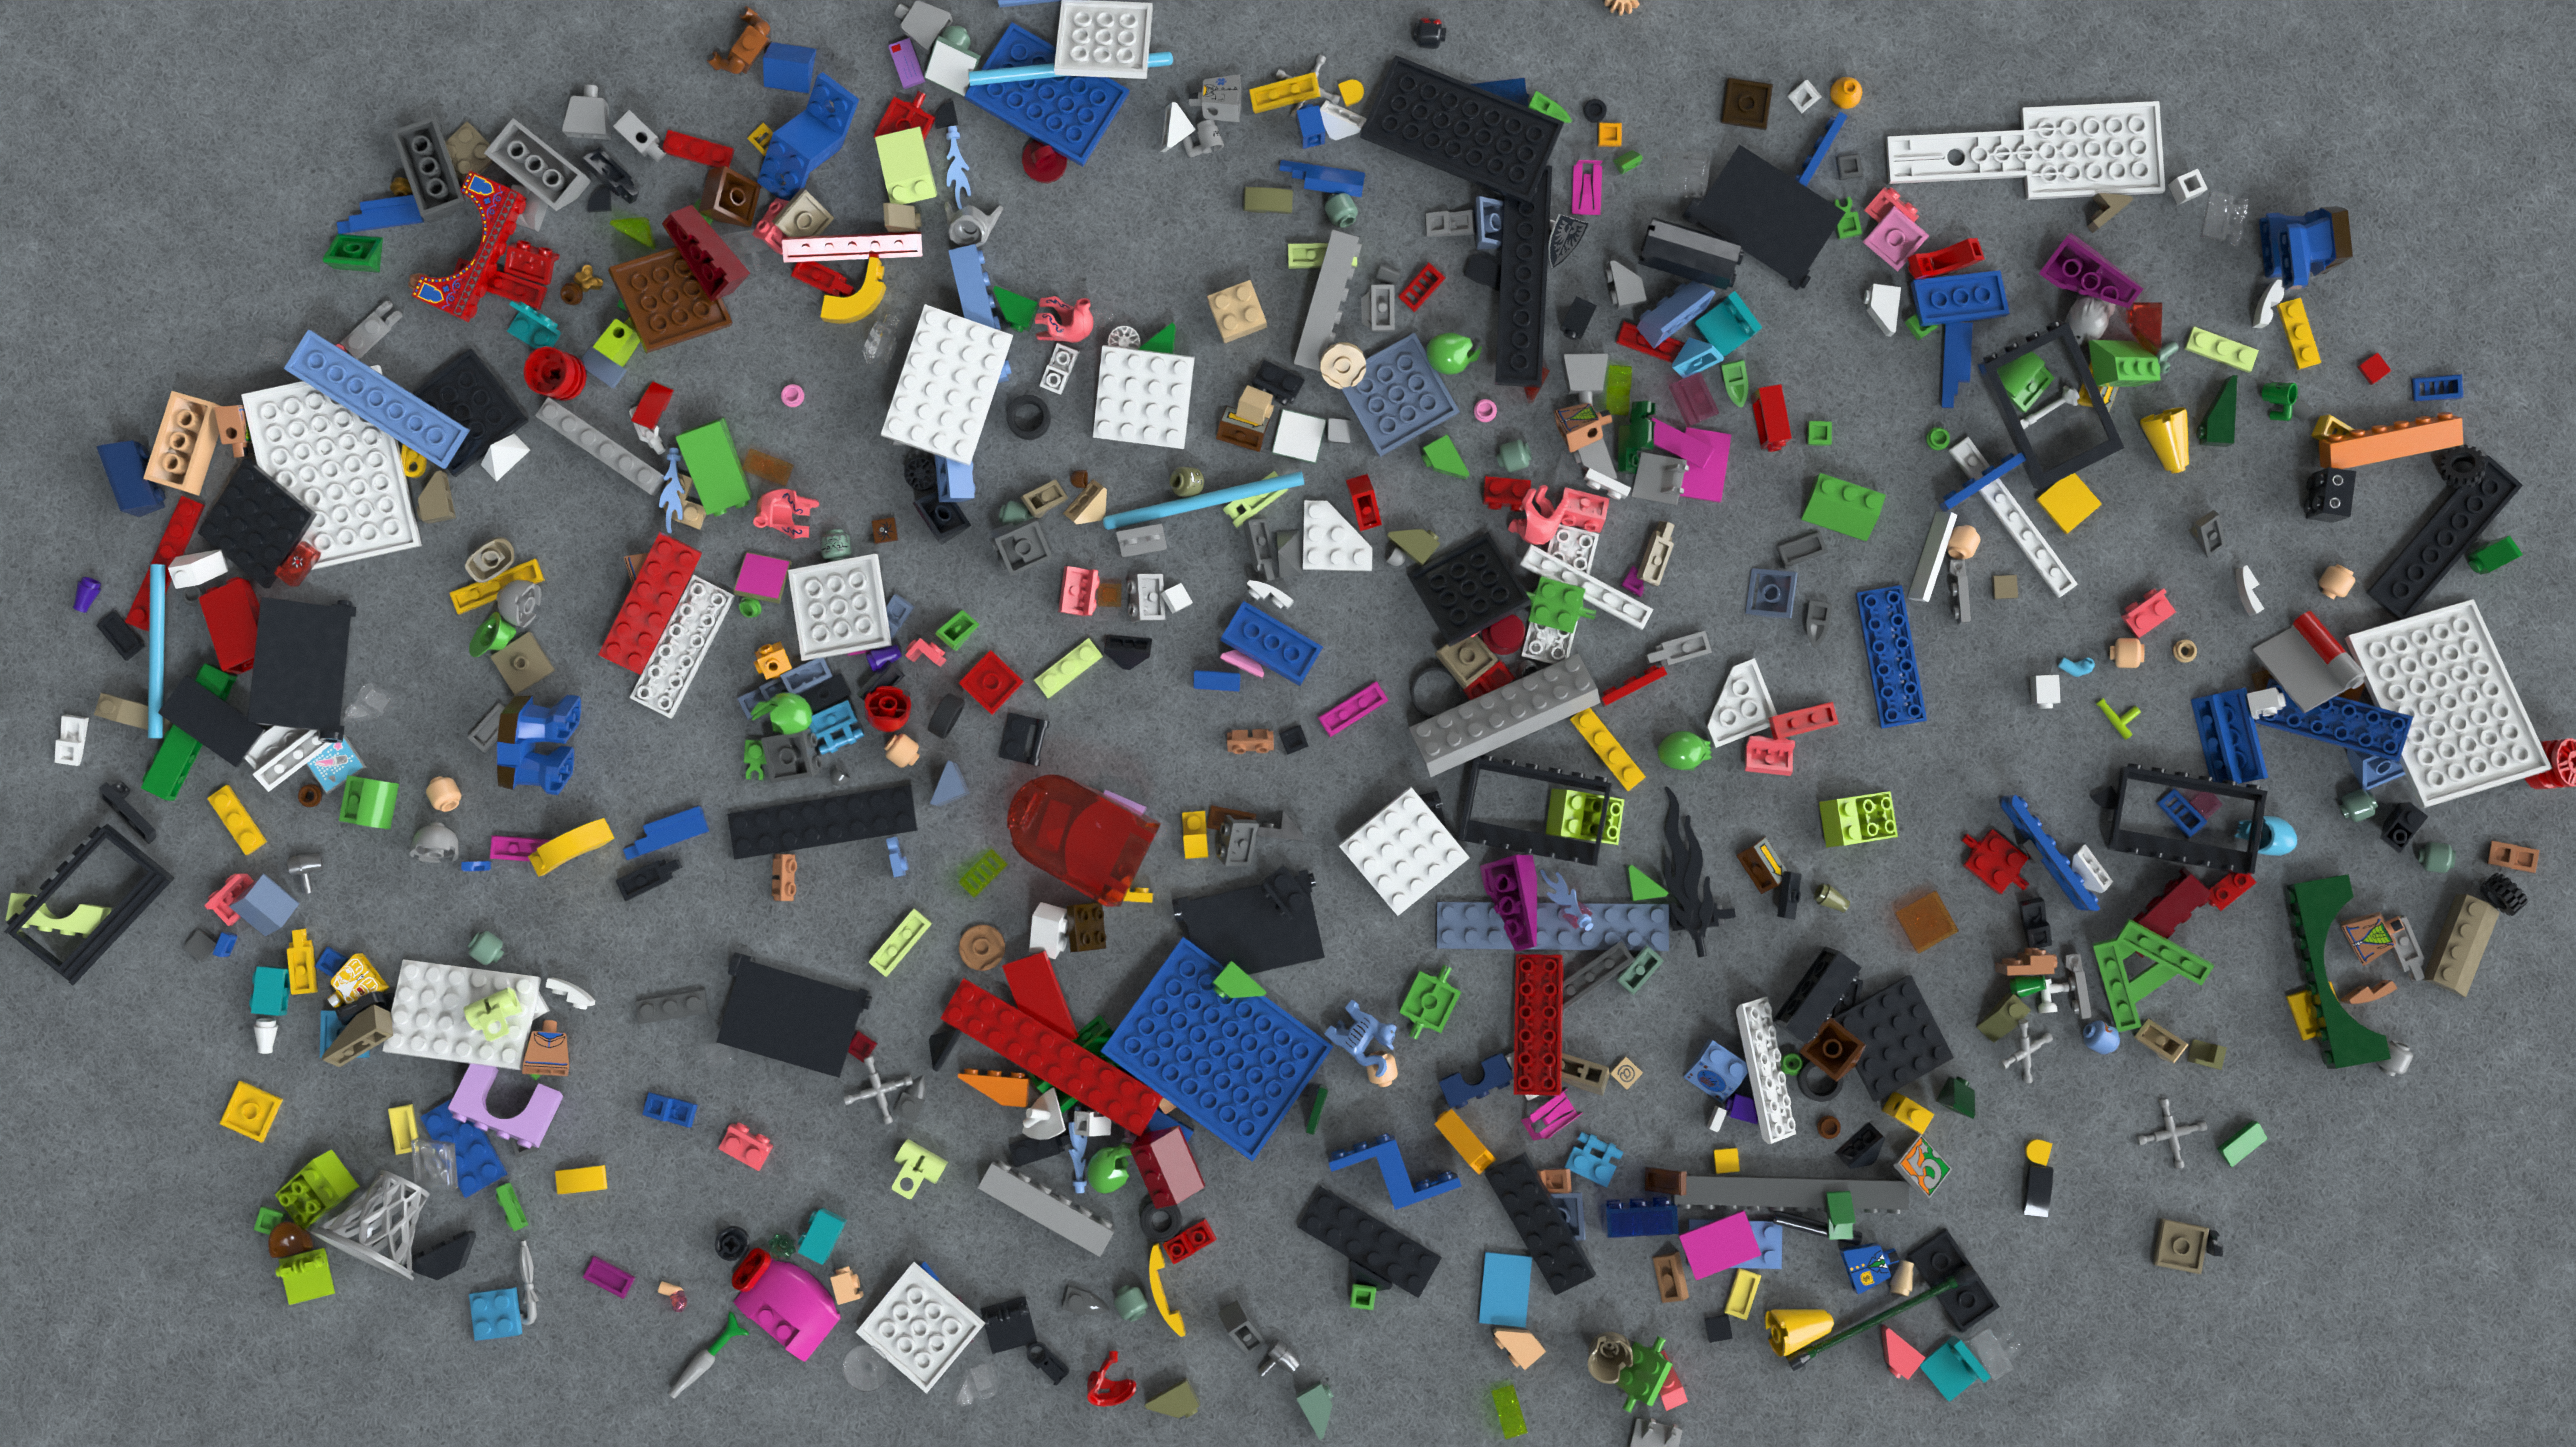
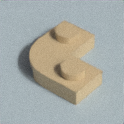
(692, 513)

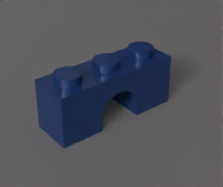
(1495, 1074)

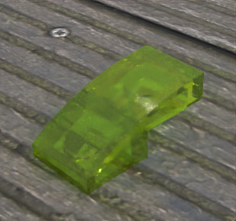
(1618, 389)
(1509, 1412)

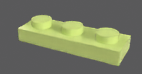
(1308, 255)
(2221, 349)
(1068, 668)
(900, 942)

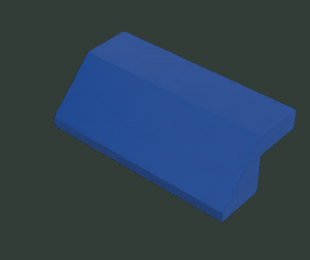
(2229, 737)

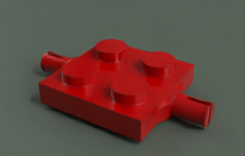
(905, 116)
(1995, 861)

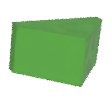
(957, 630)
(1641, 886)

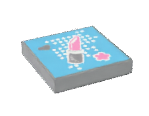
(334, 765)

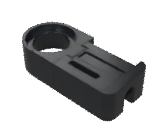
(348, 1012)
(1049, 1363)

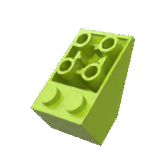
(1579, 813)
(1858, 819)
(316, 1189)

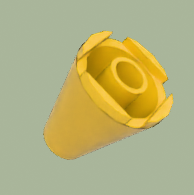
(2169, 437)
(1796, 1328)

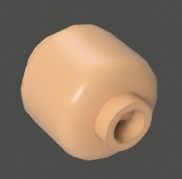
(1963, 542)
(2336, 581)
(2127, 652)
(901, 750)
(443, 793)
(1390, 1074)

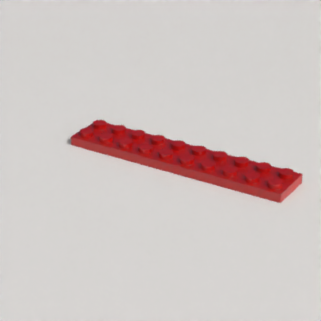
(1052, 1057)

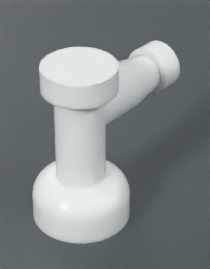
(2047, 1005)

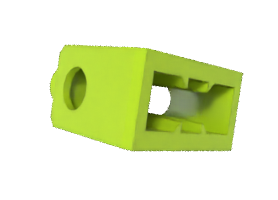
(618, 341)

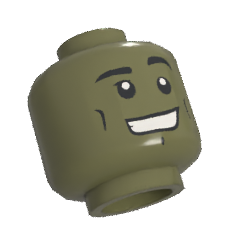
(1187, 481)

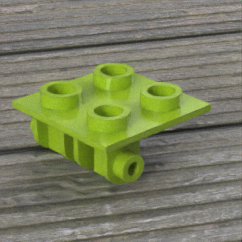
(306, 1276)

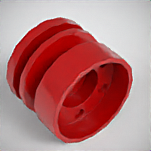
(554, 373)
(2562, 759)

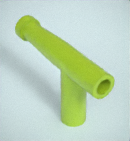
(2119, 723)

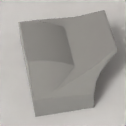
(534, 210)
(1379, 308)

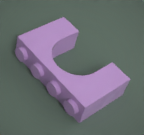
(527, 1127)

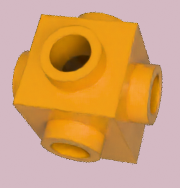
(772, 660)

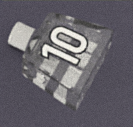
(882, 347)

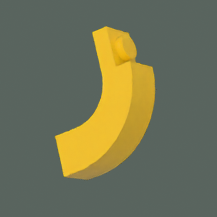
(862, 303)
(570, 845)

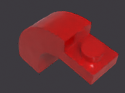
(1946, 260)

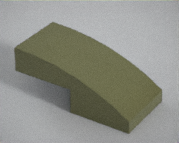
(1267, 200)

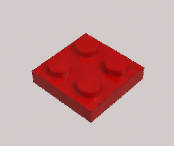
(991, 682)

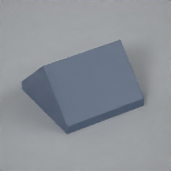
(1488, 223)
(950, 786)
(264, 905)

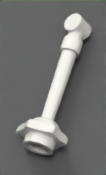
(2069, 396)

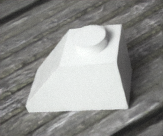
(1883, 306)
(197, 568)

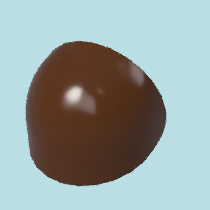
(288, 1240)

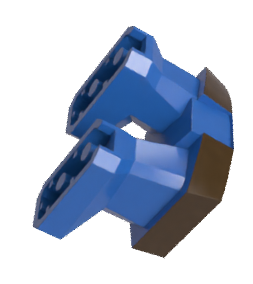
(2305, 244)
(519, 730)

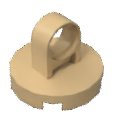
(1343, 365)

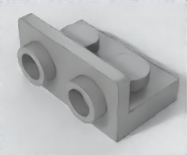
(1142, 540)
(1146, 597)

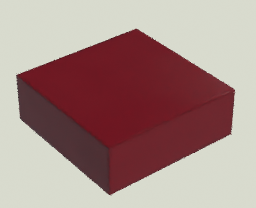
(861, 1046)

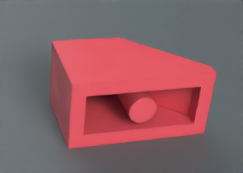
(1899, 1354)

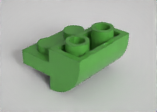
(2025, 380)
(368, 802)

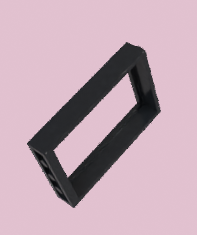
(2013, 351)

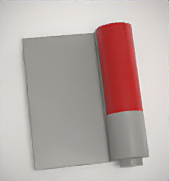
(2309, 663)

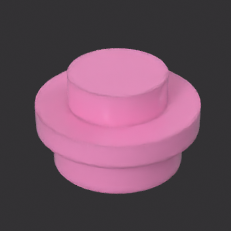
(792, 395)
(1485, 410)

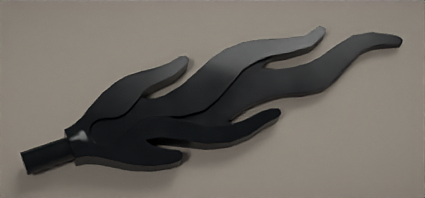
(1684, 886)

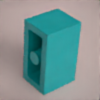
(270, 991)
(821, 1236)

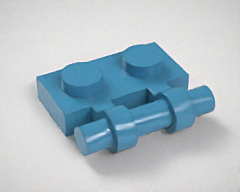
(832, 720)
(1591, 1166)

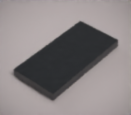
(211, 721)
(1939, 1260)

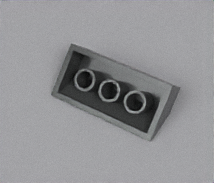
(429, 169)

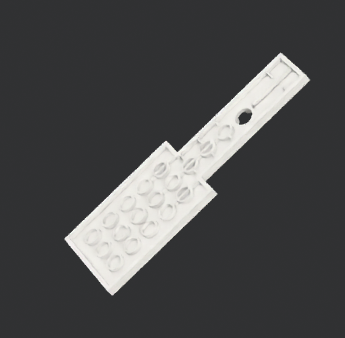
(2057, 150)

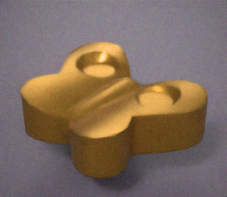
(586, 279)

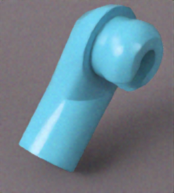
(2078, 668)

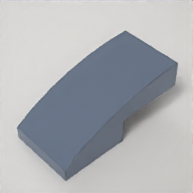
(603, 367)
(897, 613)

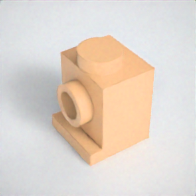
(845, 1285)

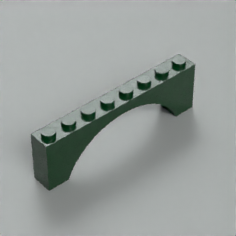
(2313, 911)

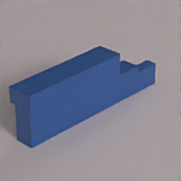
(1326, 178)
(383, 214)
(1956, 360)
(669, 831)

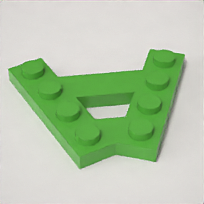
(2169, 959)

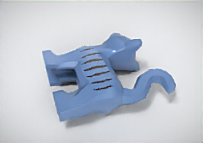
(1360, 1034)

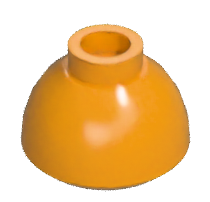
(1846, 92)

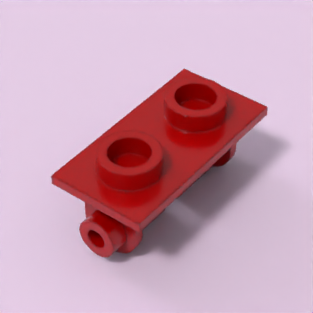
(2229, 889)

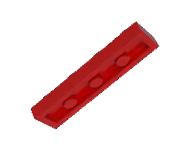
(511, 287)

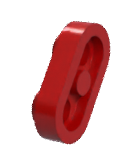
(752, 1268)

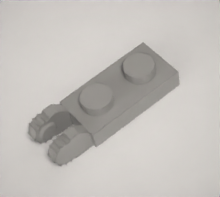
(370, 330)

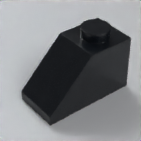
(1578, 318)

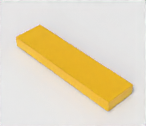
(483, 593)

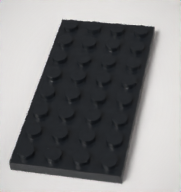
(1462, 130)

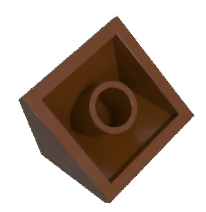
(1834, 1049)

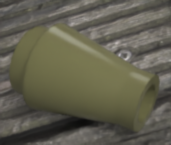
(1829, 897)

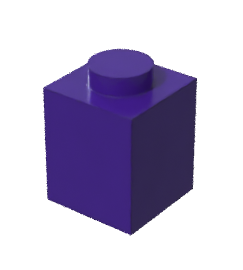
(1741, 1108)

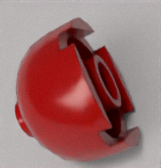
(887, 708)

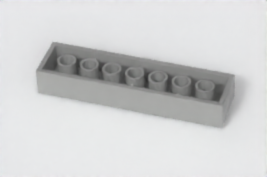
(1504, 715)

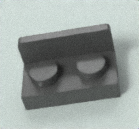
(1237, 841)

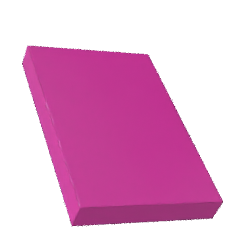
(1707, 483)
(1719, 1245)

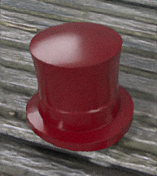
(1504, 636)

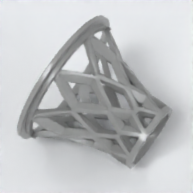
(394, 1200)

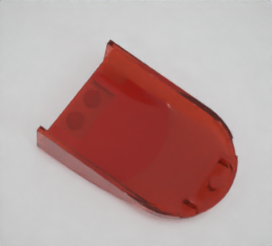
(1080, 836)

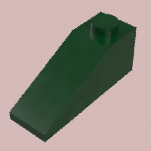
(2219, 421)
(1958, 1097)

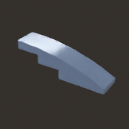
(793, 681)

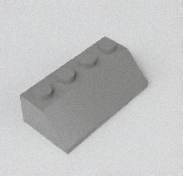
(537, 166)

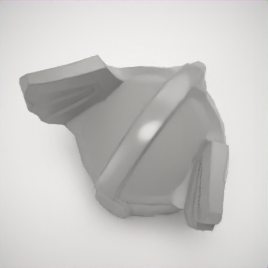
(970, 224)

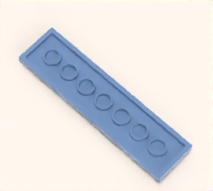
(376, 399)

